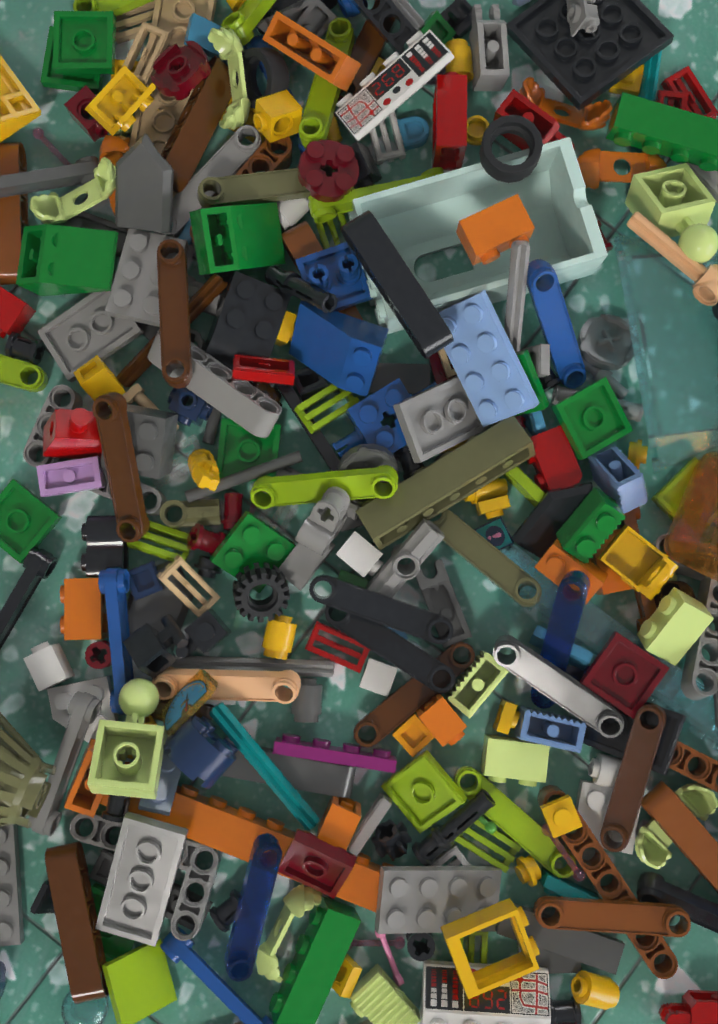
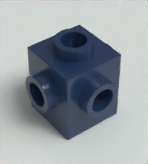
(195, 413)

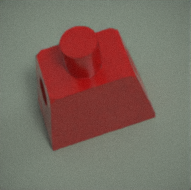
(71, 434)

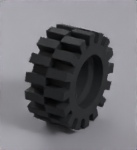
(264, 607)

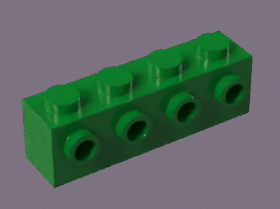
(664, 131)
(315, 963)

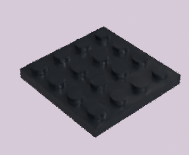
(594, 61)

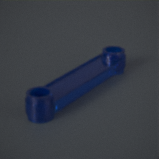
(563, 627)
(252, 907)

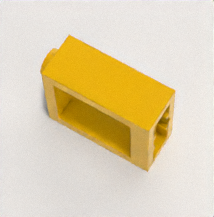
(502, 971)

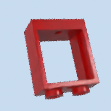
(449, 121)

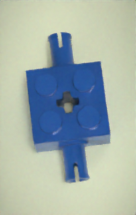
(367, 419)

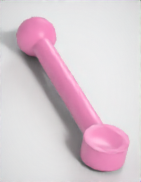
(396, 975)

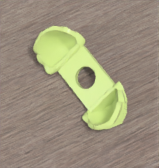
(231, 49)
(57, 210)
(652, 841)
(296, 903)

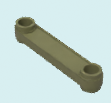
(254, 188)
(487, 558)

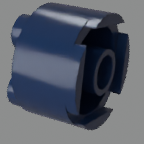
(201, 751)

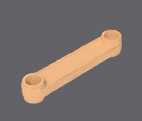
(235, 684)

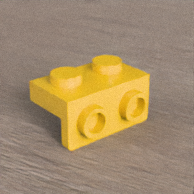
(119, 100)

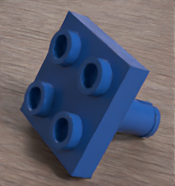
(338, 273)

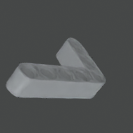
(35, 443)
(695, 663)
(188, 863)

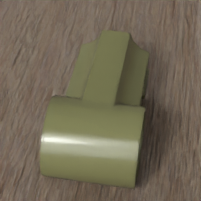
(198, 511)

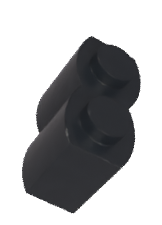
(103, 546)

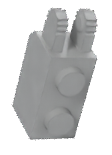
(489, 50)

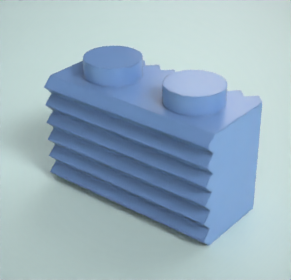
(618, 477)
(550, 729)

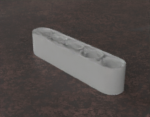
(232, 397)

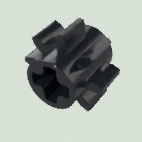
(391, 839)

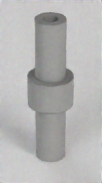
(619, 390)

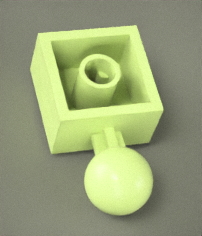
(678, 206)
(119, 739)

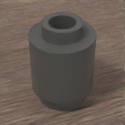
(308, 702)

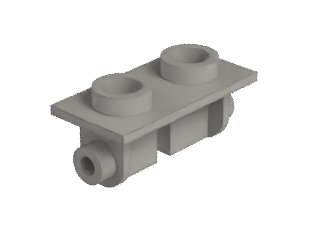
(582, 16)

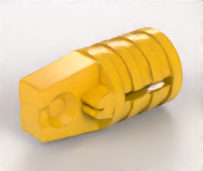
(204, 469)

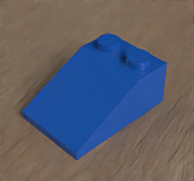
(338, 347)

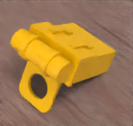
(638, 562)

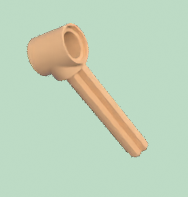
(705, 279)

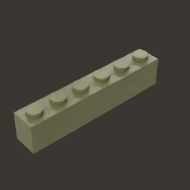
(447, 481)

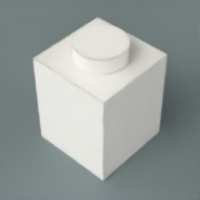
(360, 555)
(48, 665)

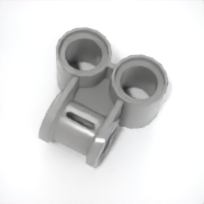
(324, 521)

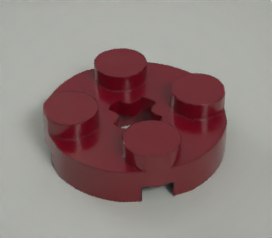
(192, 67)
(333, 154)

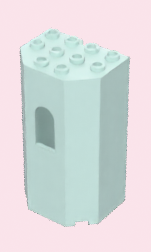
(426, 214)

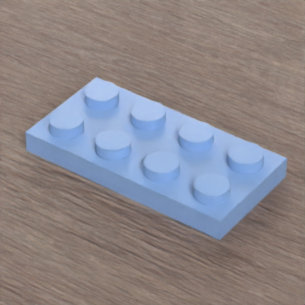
(486, 361)

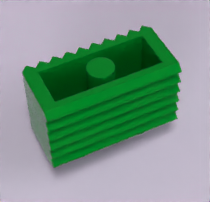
(590, 525)

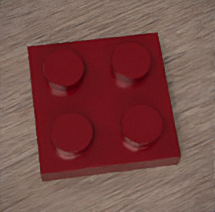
(624, 674)
(317, 863)

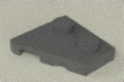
(308, 13)

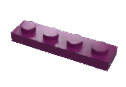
(347, 755)

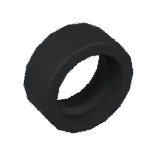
(275, 68)
(515, 125)

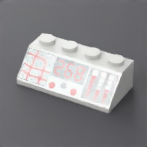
(394, 85)
(516, 1002)

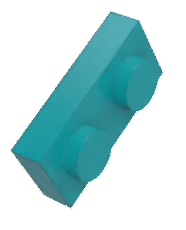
(564, 887)

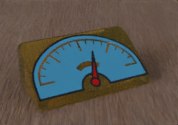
(187, 701)

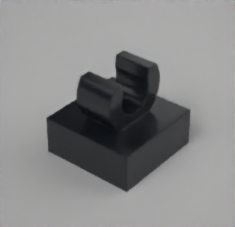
(459, 17)

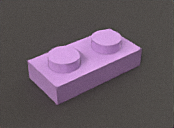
(70, 476)

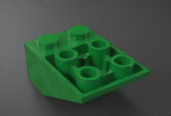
(237, 237)
(66, 260)

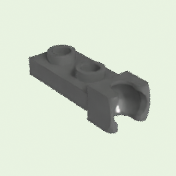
(442, 600)

